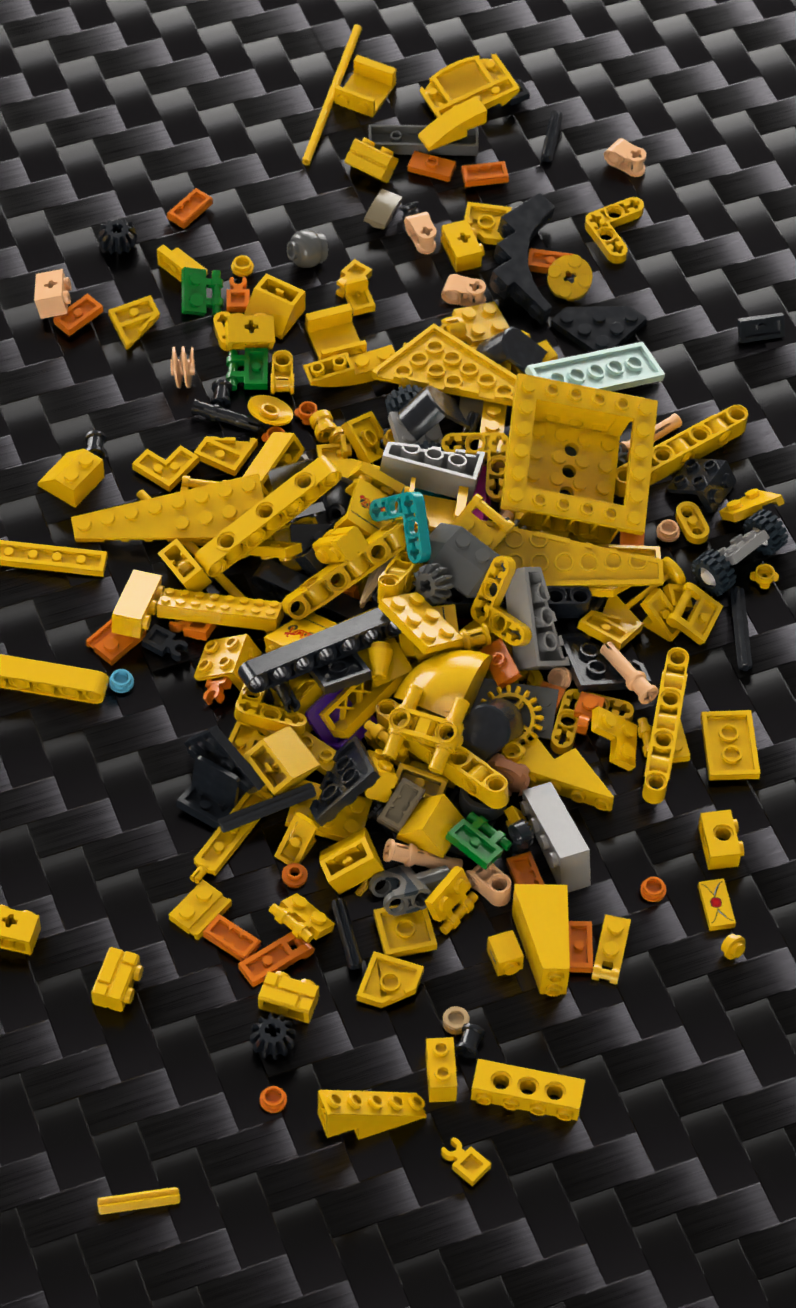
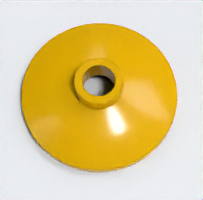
(270, 410)

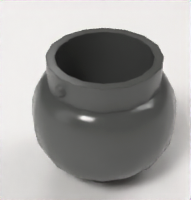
(307, 248)

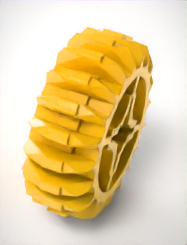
(521, 701)

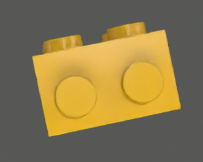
(224, 657)

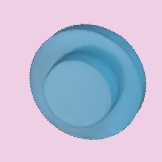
(121, 681)

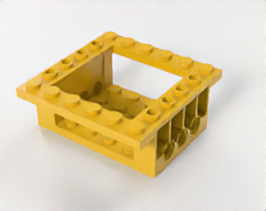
(591, 420)

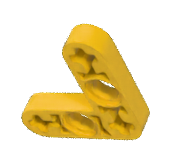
(607, 226)
(489, 448)
(493, 609)
(248, 709)
(570, 731)

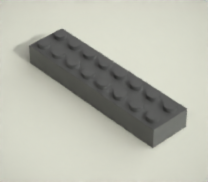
(405, 140)

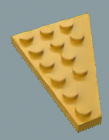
(448, 365)

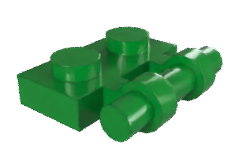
(194, 291)
(255, 368)
(475, 844)

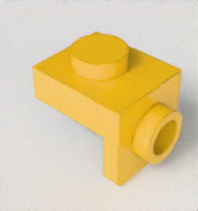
(358, 296)
(335, 450)

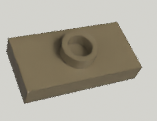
(401, 805)

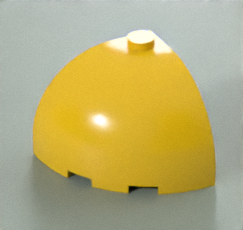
(445, 678)

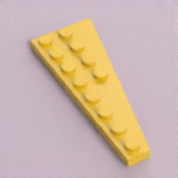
(180, 515)

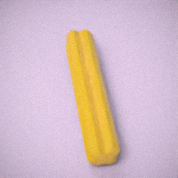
(138, 1200)

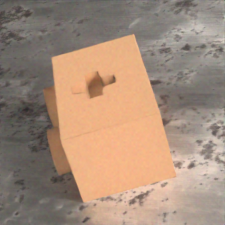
(52, 293)

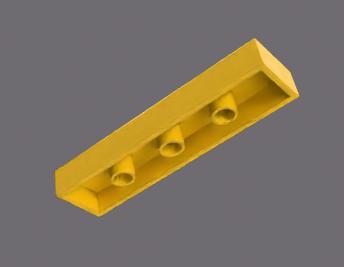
(220, 609)

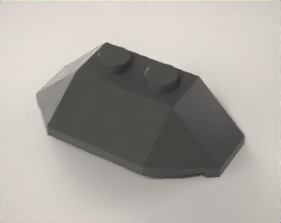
(463, 556)

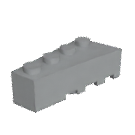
(433, 469)
(528, 603)
(557, 836)

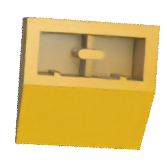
(277, 299)
(282, 760)
(350, 861)

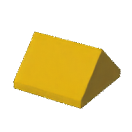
(430, 824)

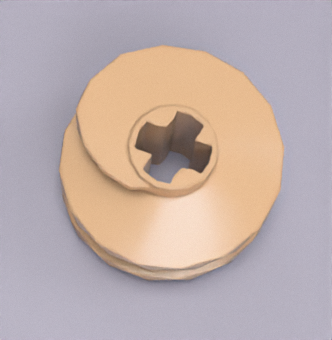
(183, 367)

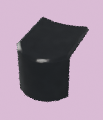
(512, 346)
(428, 409)
(491, 727)

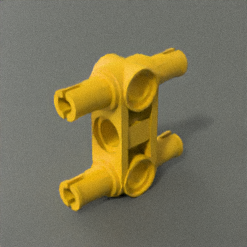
(425, 729)

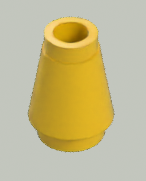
(380, 658)

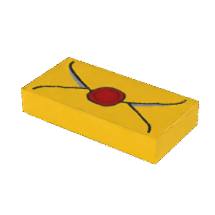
(716, 904)

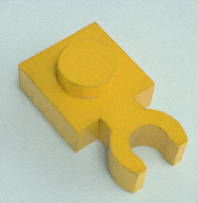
(468, 1163)

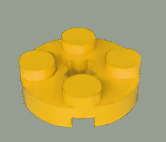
(564, 289)

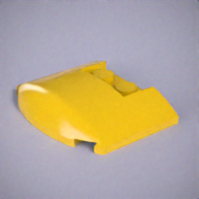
(470, 78)

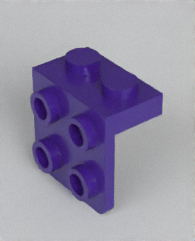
(321, 729)

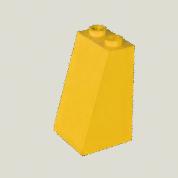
(544, 931)

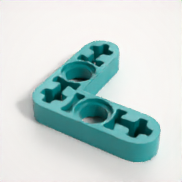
(409, 504)

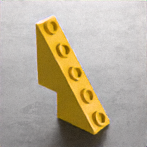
(568, 774)
(367, 1111)

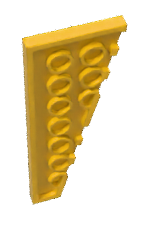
(578, 563)

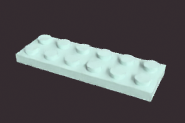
(603, 369)

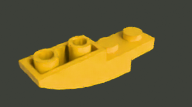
(346, 370)

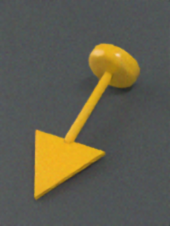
(614, 606)

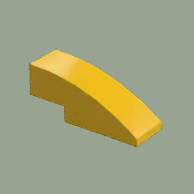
(454, 124)

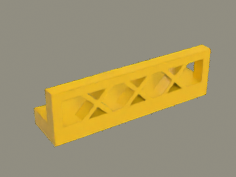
(361, 711)

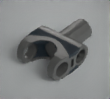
(408, 886)

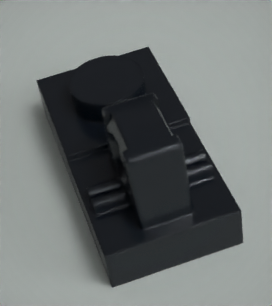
(761, 327)

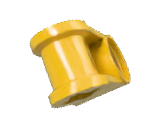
(282, 372)

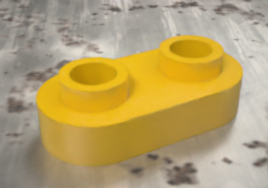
(693, 524)

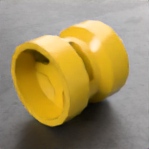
(322, 424)

